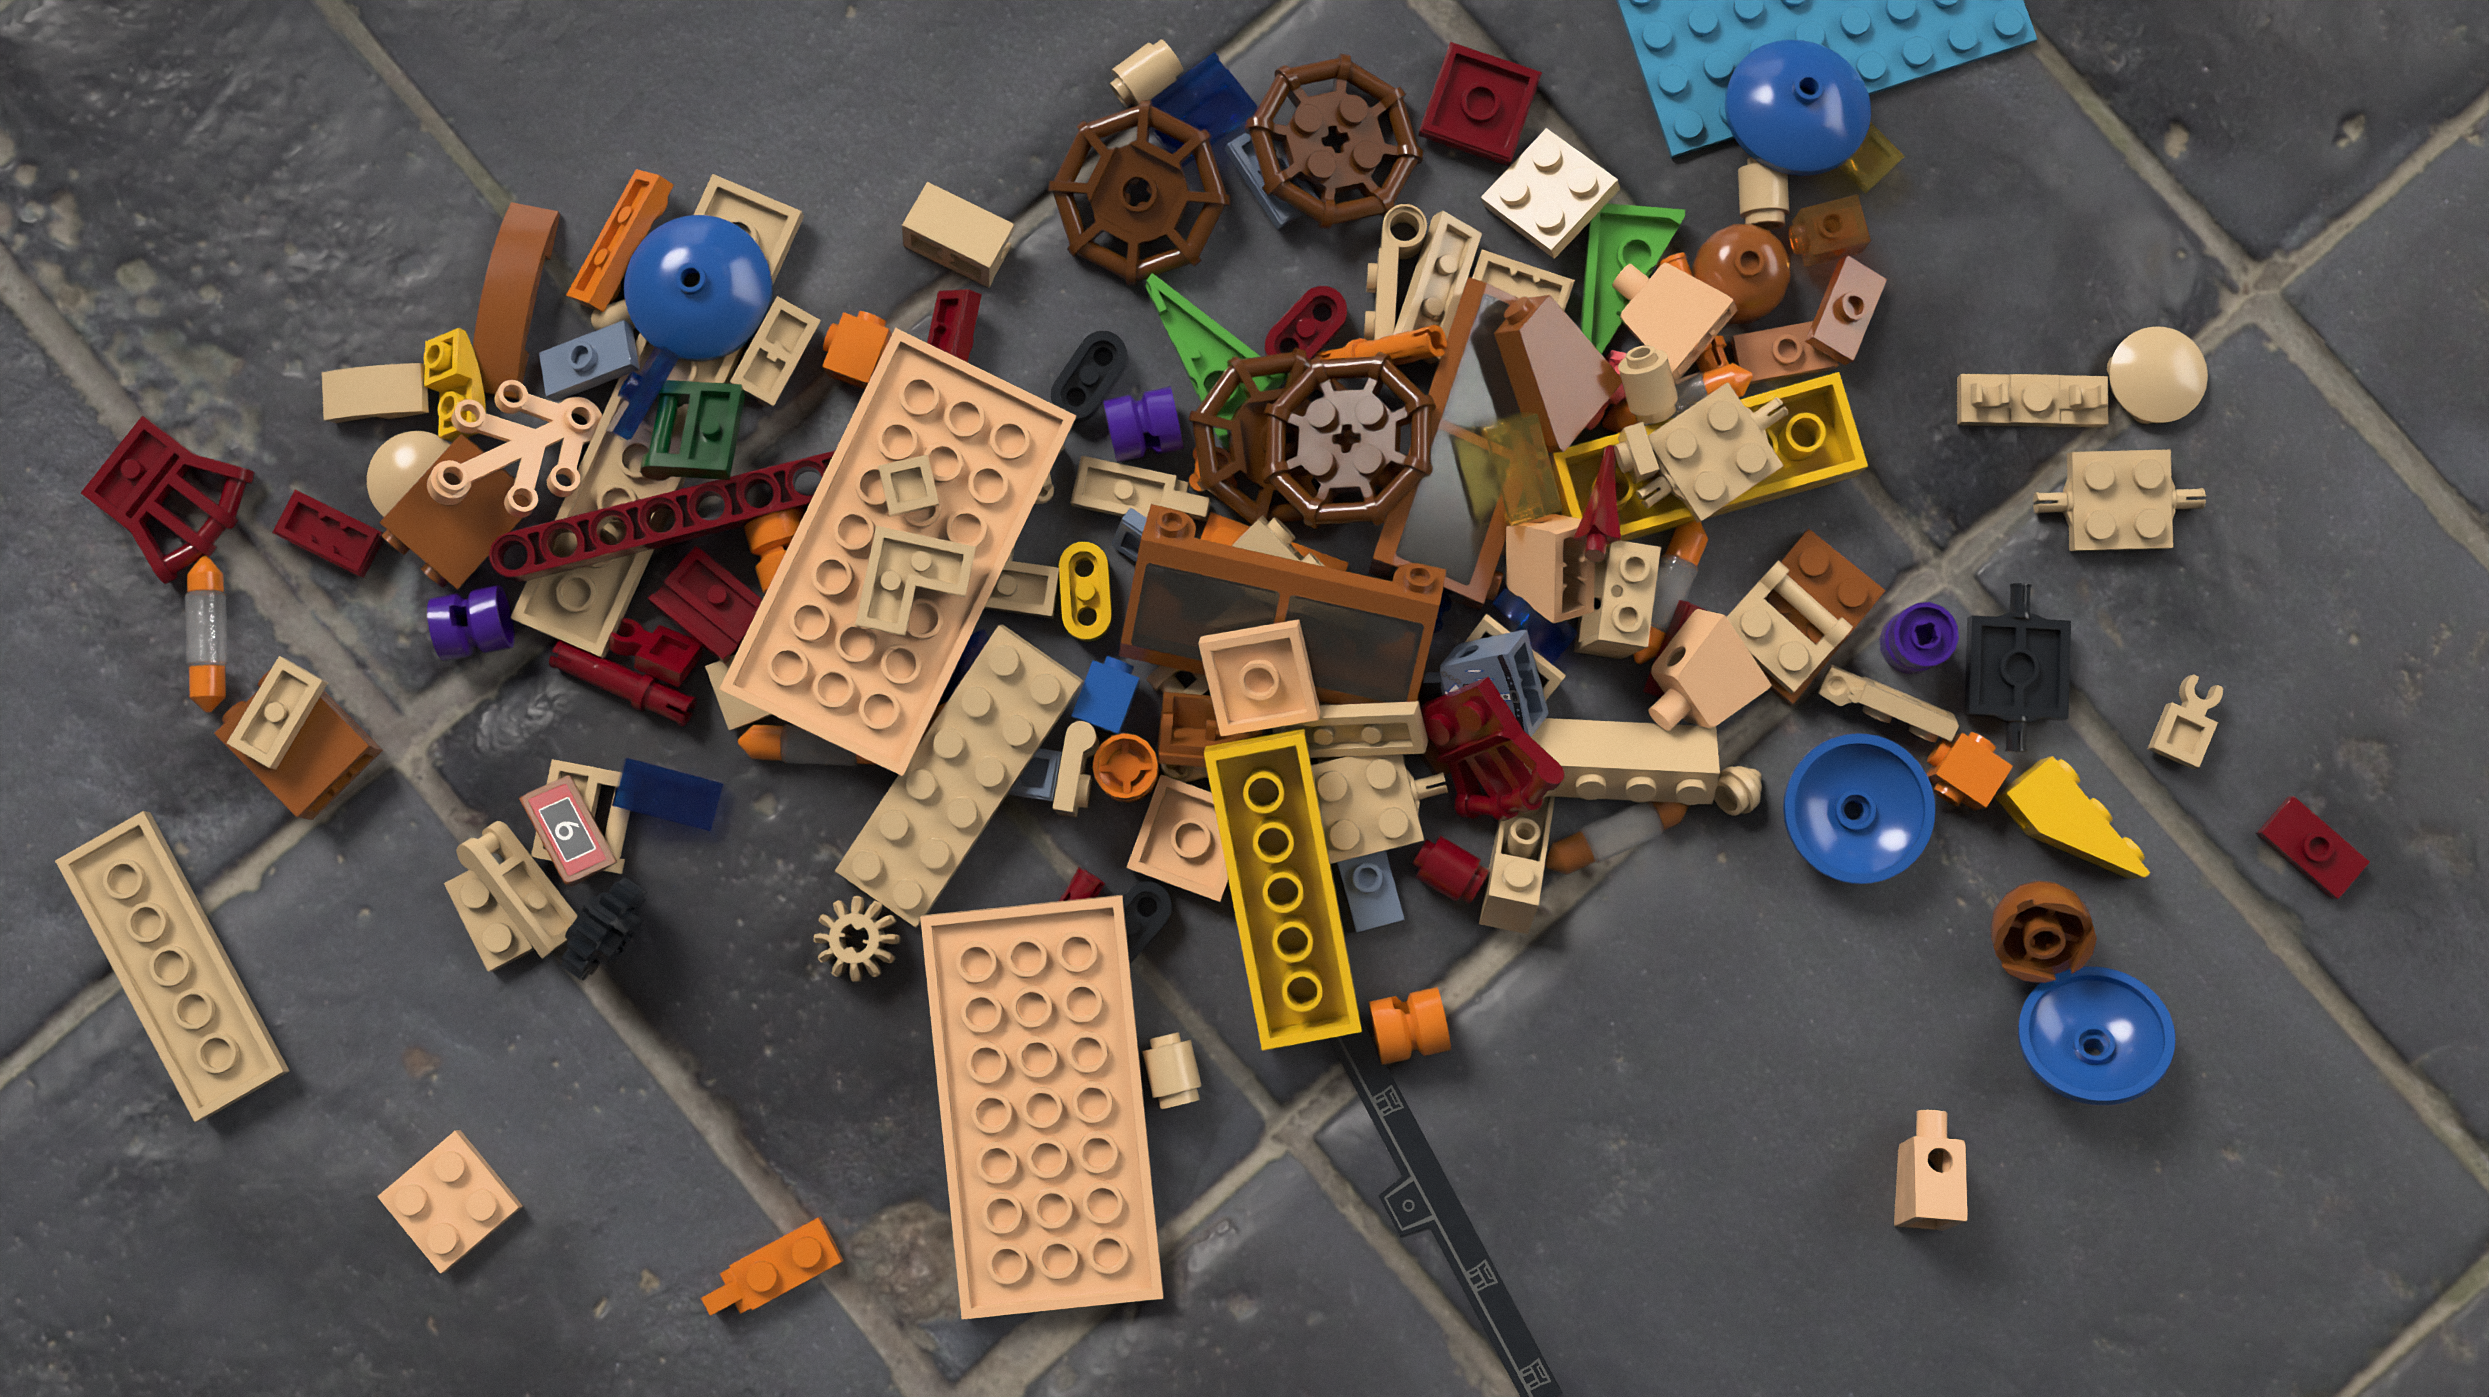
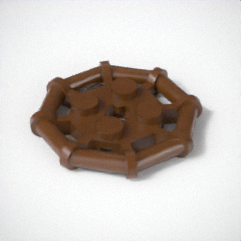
(1350, 120)
(1149, 219)
(1329, 420)
(1248, 434)

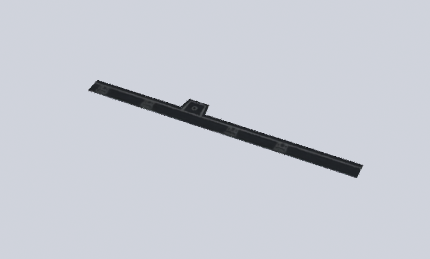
(1427, 1200)

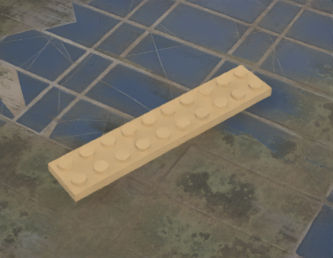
(592, 600)

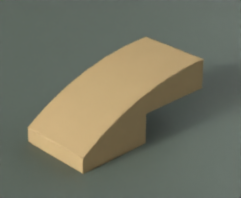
(374, 392)

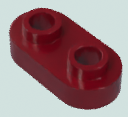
(1302, 328)

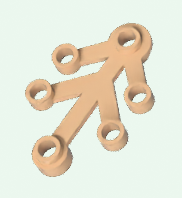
(522, 444)

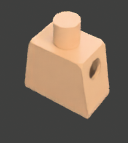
(1673, 312)
(1550, 567)
(1705, 673)
(1928, 1196)

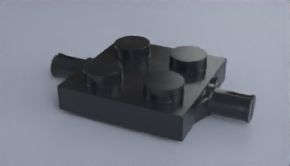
(2017, 668)

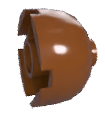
(1747, 267)
(2042, 931)

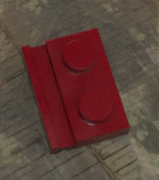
(707, 603)

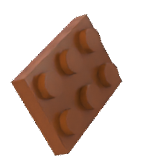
(1833, 584)

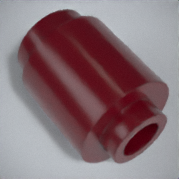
(1450, 869)

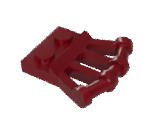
(143, 475)
(1482, 740)

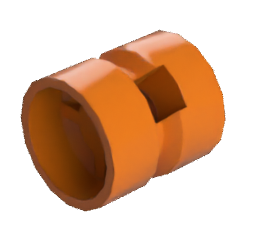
(770, 539)
(1126, 768)
(1409, 1025)

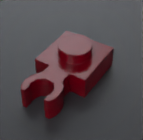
(660, 654)

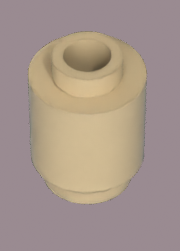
(1145, 73)
(1763, 195)
(1648, 384)
(1172, 1070)

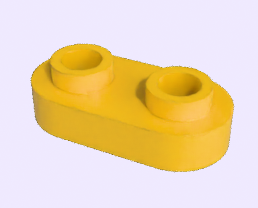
(1085, 592)

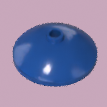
(1794, 129)
(717, 312)
(1892, 801)
(2100, 1012)

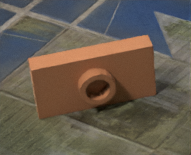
(1779, 353)

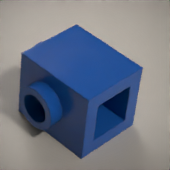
(1107, 695)

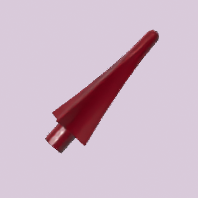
(1600, 520)

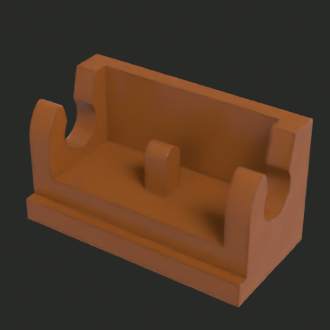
(1188, 727)

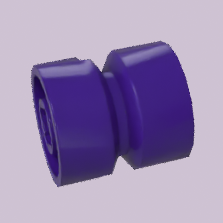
(1143, 424)
(487, 618)
(1919, 638)

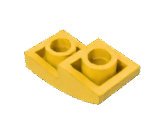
(455, 374)

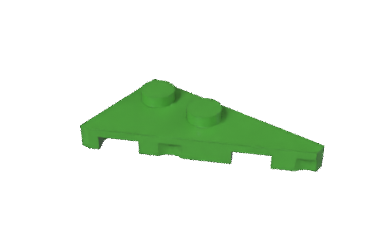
(1615, 239)
(1204, 348)

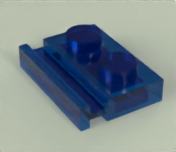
(1205, 99)

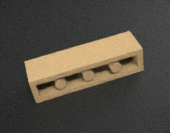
(1632, 760)

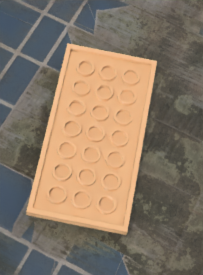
(988, 464)
(1042, 1107)

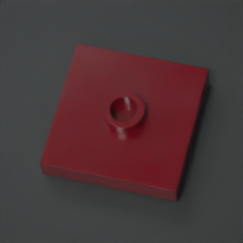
(1479, 104)

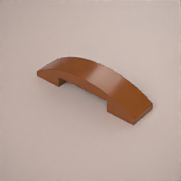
(511, 294)

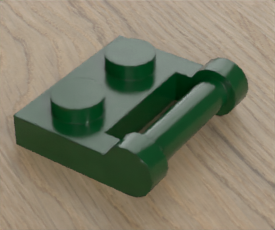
(708, 431)

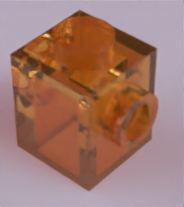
(1829, 231)

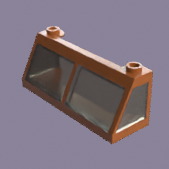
(1458, 511)
(1359, 631)

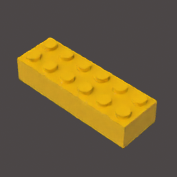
(1813, 443)
(1282, 889)

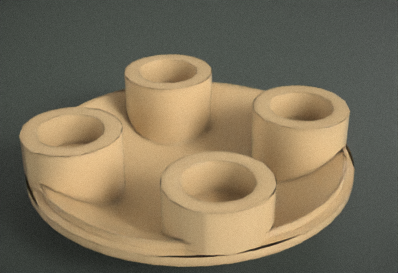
(2157, 375)
(400, 465)

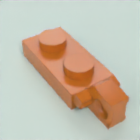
(775, 1268)

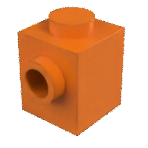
(855, 348)
(1967, 770)

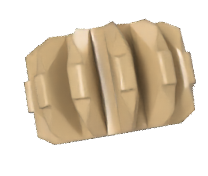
(853, 955)

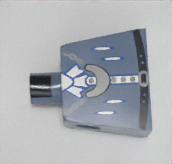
(1509, 665)

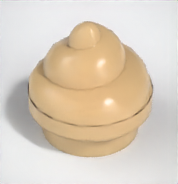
(1738, 790)

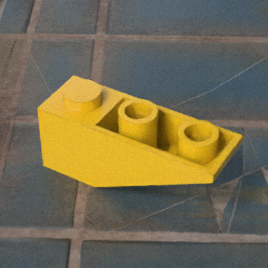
(2057, 812)

